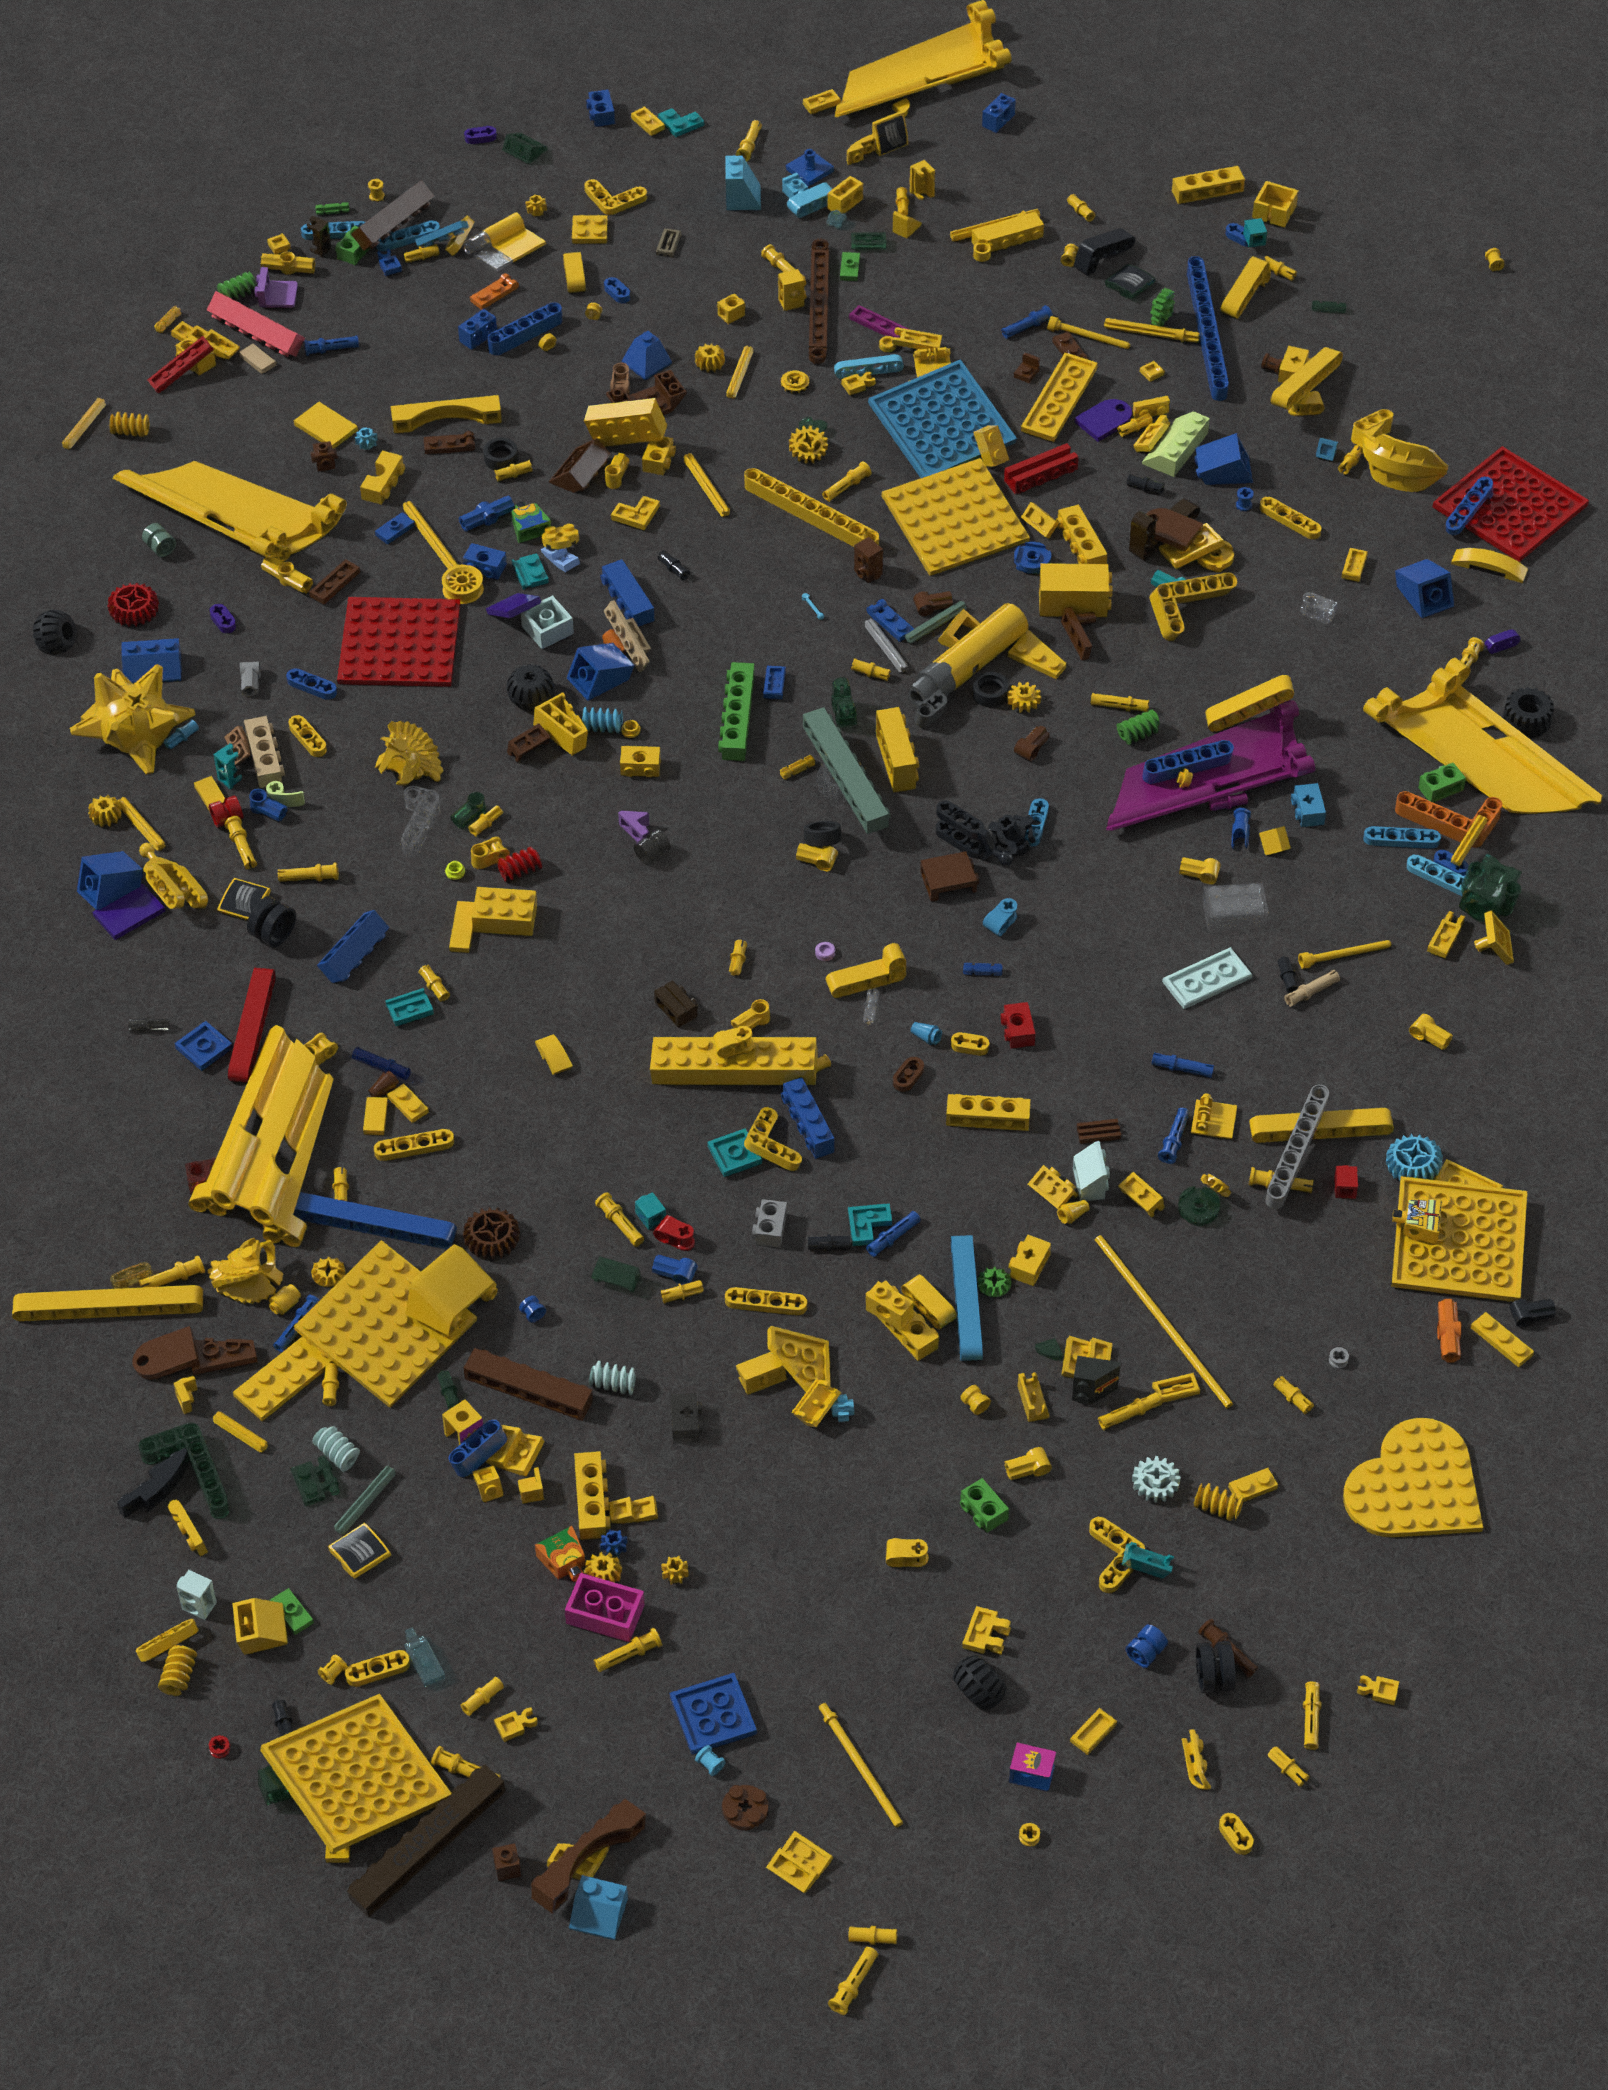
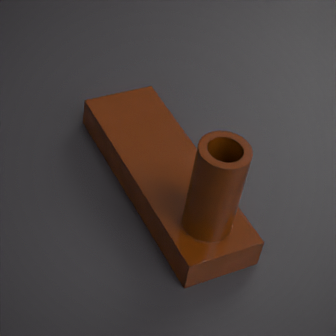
(1072, 624)

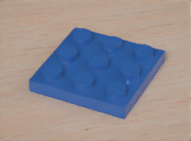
(713, 1713)

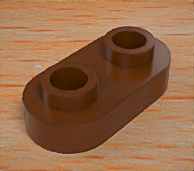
(906, 1075)

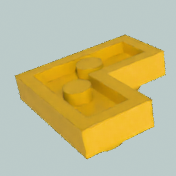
(638, 516)

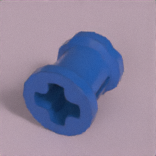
(1244, 499)

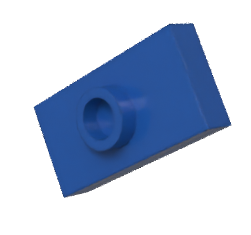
(394, 528)
(774, 682)

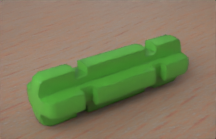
(332, 208)

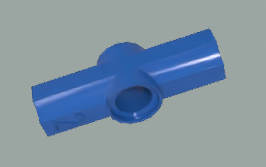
(486, 513)

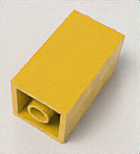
(1075, 586)

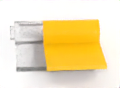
(503, 243)

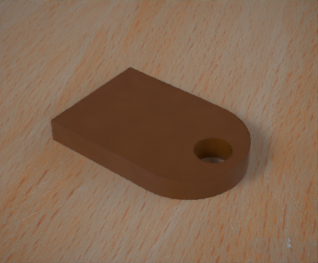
(1175, 528)
(166, 1354)

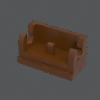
(527, 741)

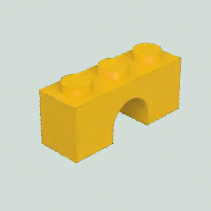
(388, 469)

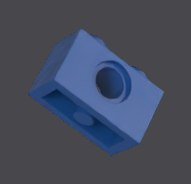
(998, 113)
(486, 560)

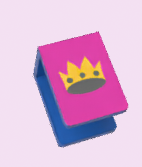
(1032, 1767)

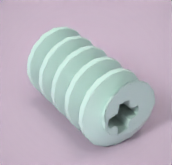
(608, 1377)
(336, 1447)

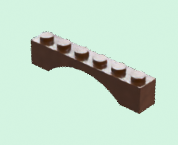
(618, 1826)

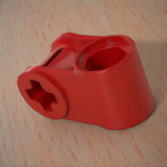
(673, 1231)

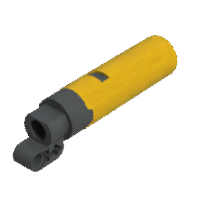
(963, 661)

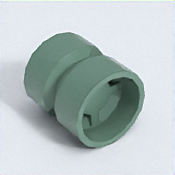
(158, 540)

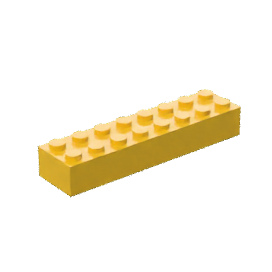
(697, 1063)

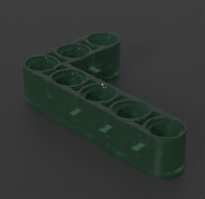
(181, 1438)

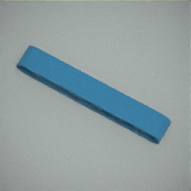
(966, 1298)

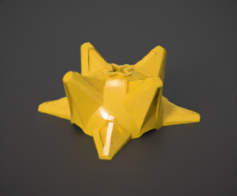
(132, 715)

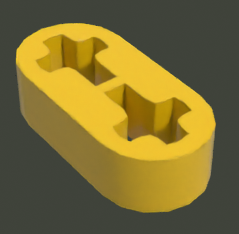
(970, 1044)
(1232, 1836)

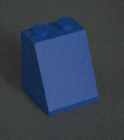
(1223, 462)
(1426, 587)
(599, 669)
(107, 878)

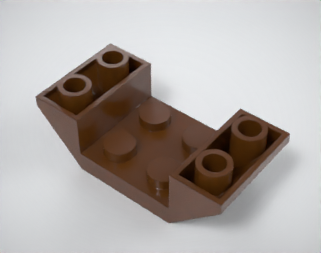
(666, 391)

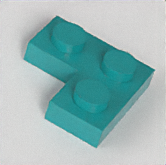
(680, 125)
(864, 1218)

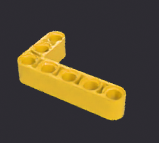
(1220, 585)

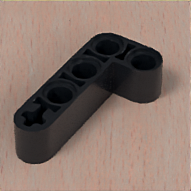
(1100, 247)

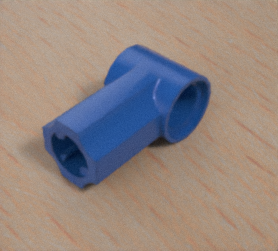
(262, 804)
(680, 1271)

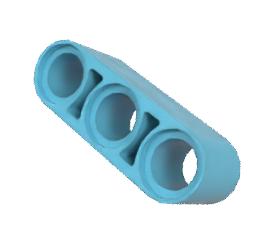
(809, 200)

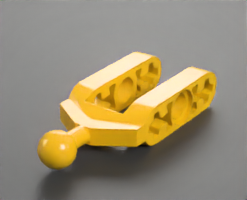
(175, 877)

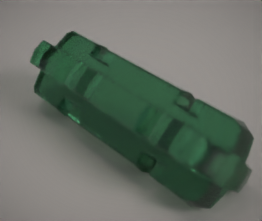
(1327, 306)

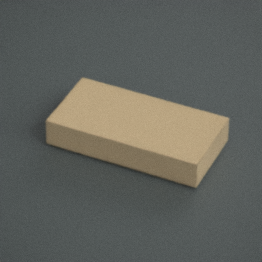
(257, 358)

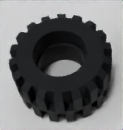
(1532, 701)

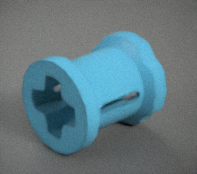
(710, 1760)

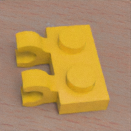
(980, 1629)

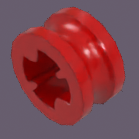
(218, 1753)

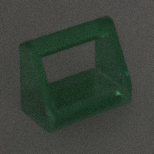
(523, 147)

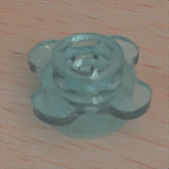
(835, 215)

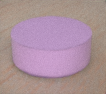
(825, 951)

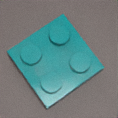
(732, 1154)

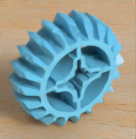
(1414, 1158)

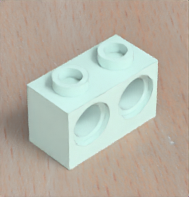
(196, 1594)

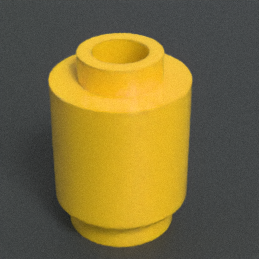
(284, 1299)

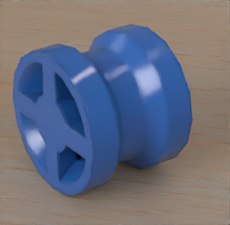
(532, 1309)

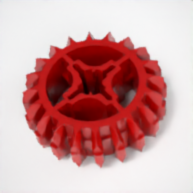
(133, 604)

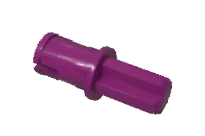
(1228, 801)

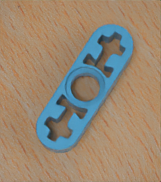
(1038, 829)

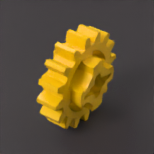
(810, 445)

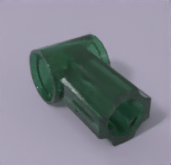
(471, 809)

